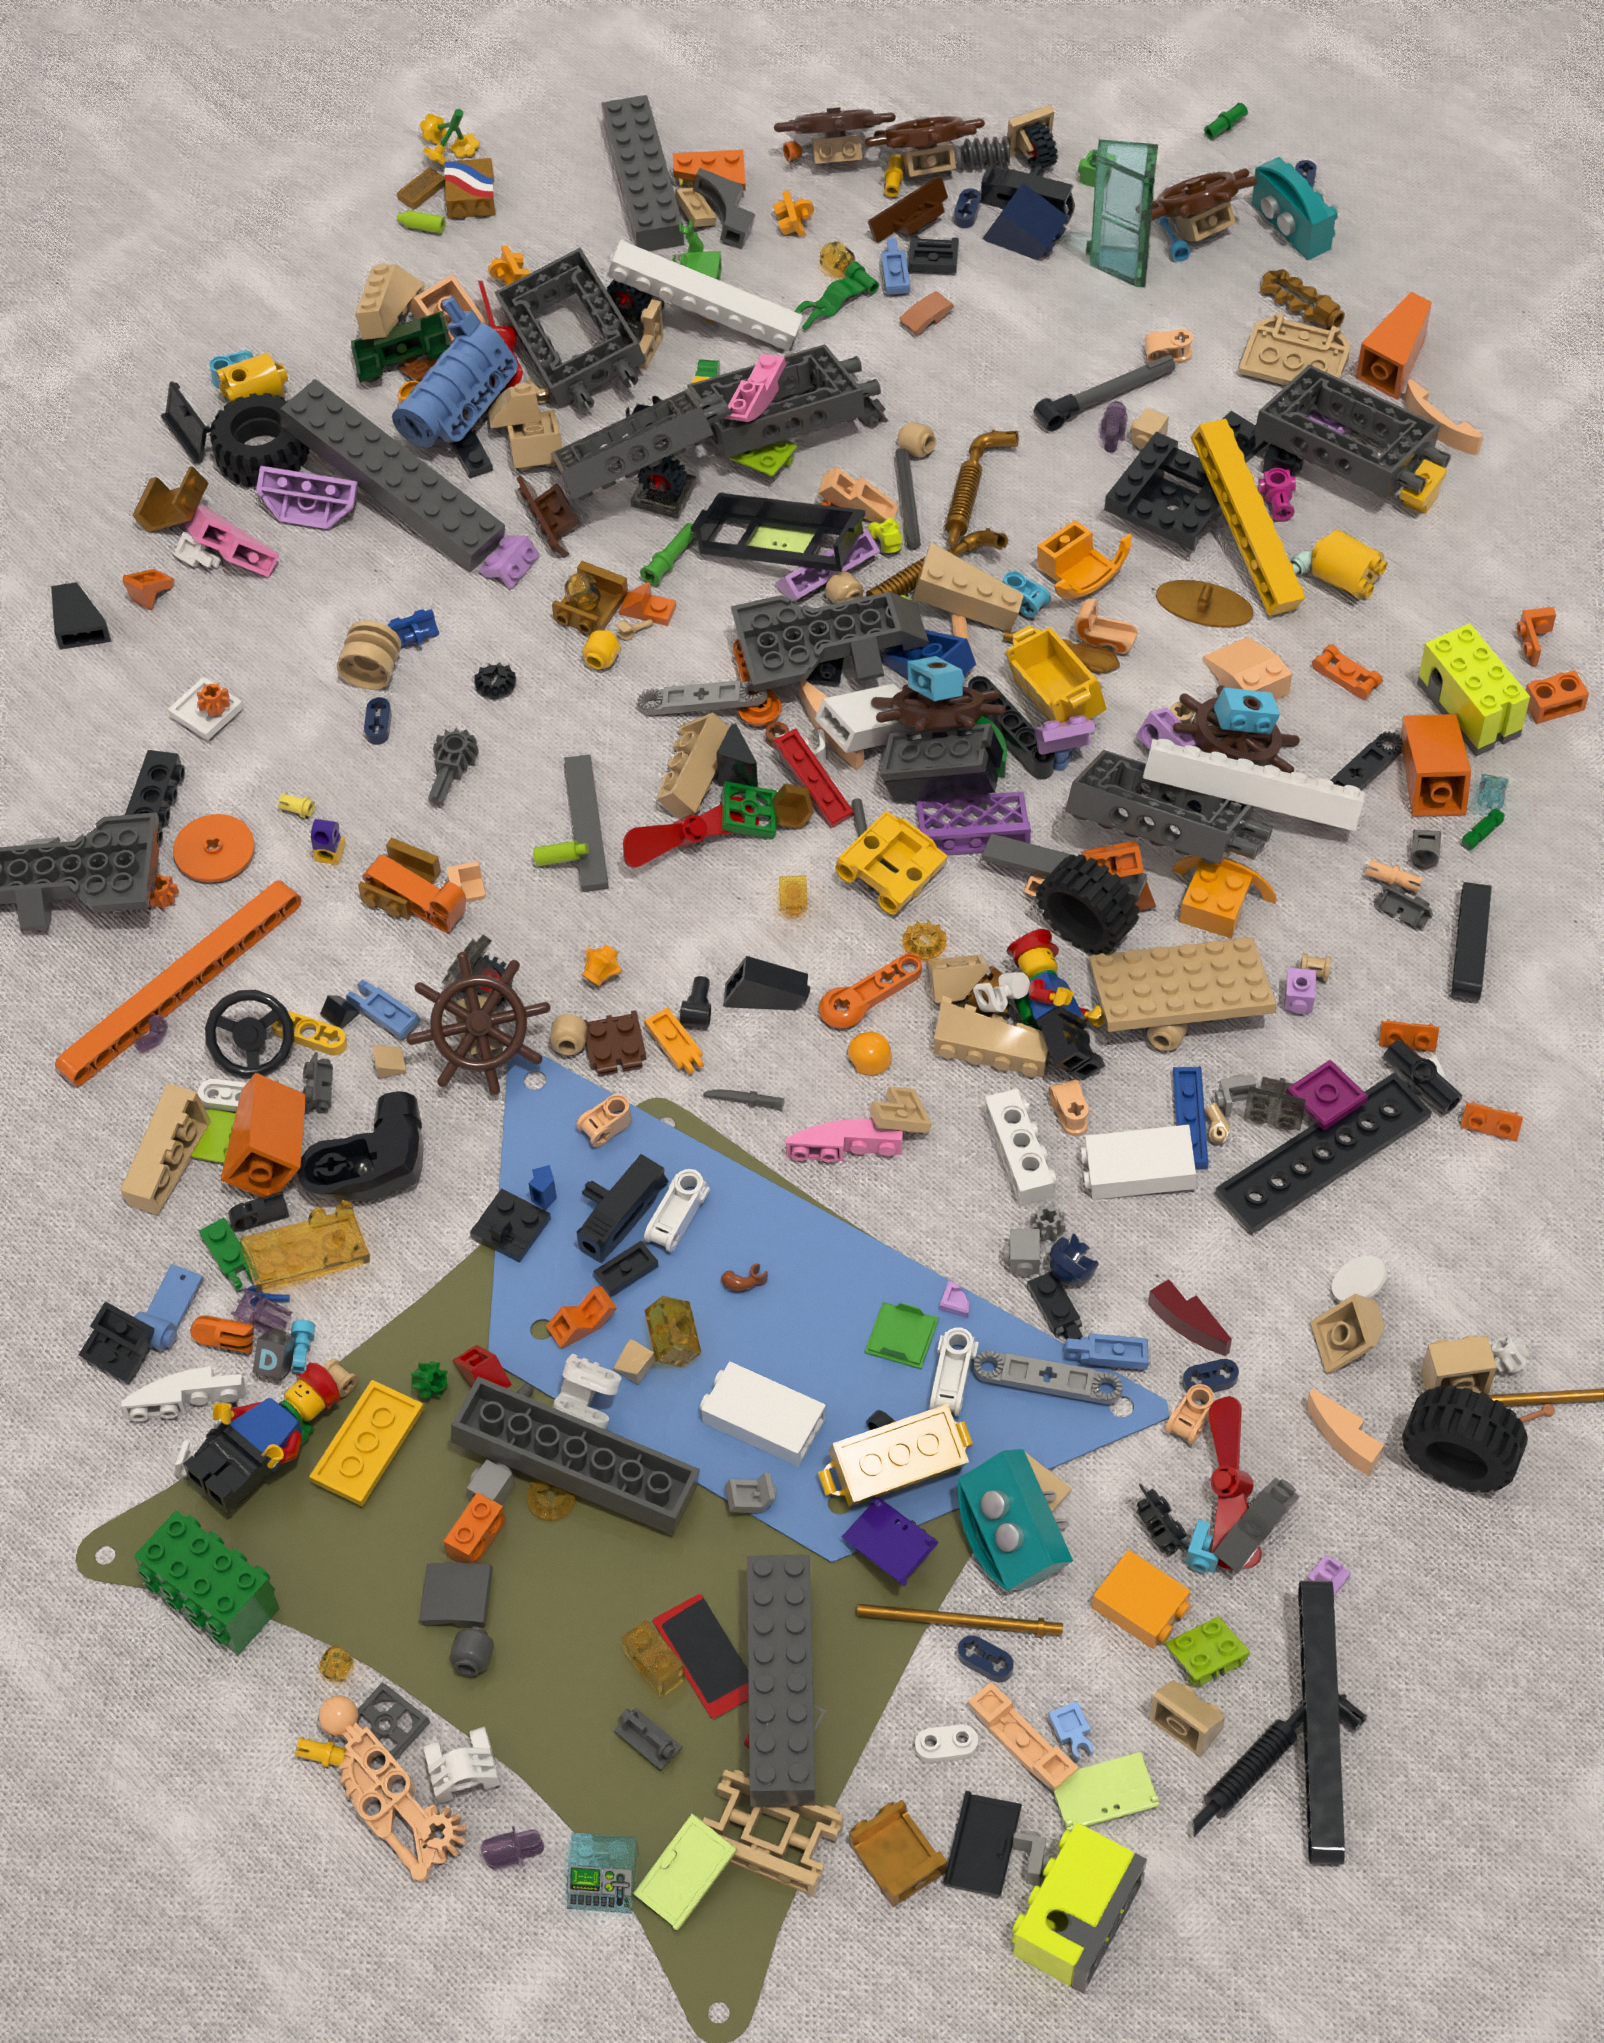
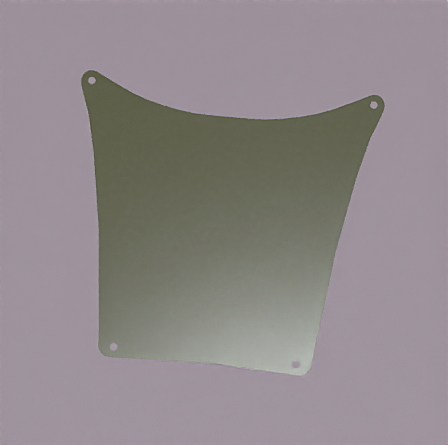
(558, 1620)

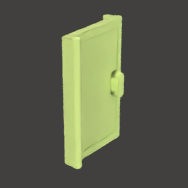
(784, 538)
(1102, 1787)
(681, 1881)

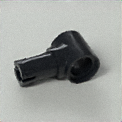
(697, 1009)

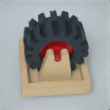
(1033, 137)

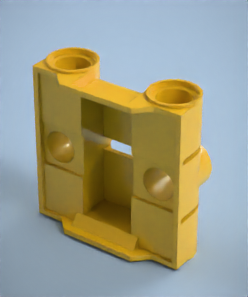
(900, 846)

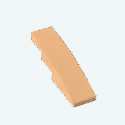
(812, 699)

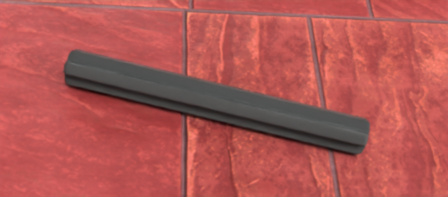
(908, 498)

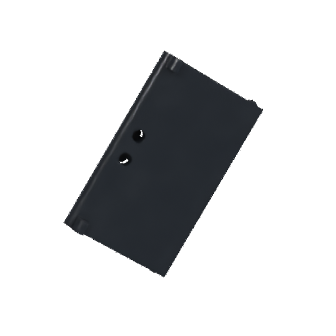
(185, 423)
(982, 1834)

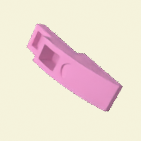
(758, 391)
(833, 1139)

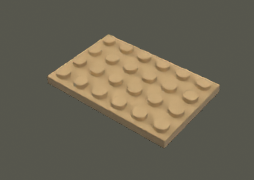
(1181, 984)

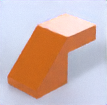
(576, 1322)

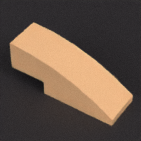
(857, 494)
(1344, 1432)

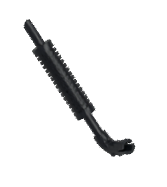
(1260, 1759)

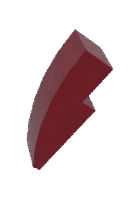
(1189, 1318)

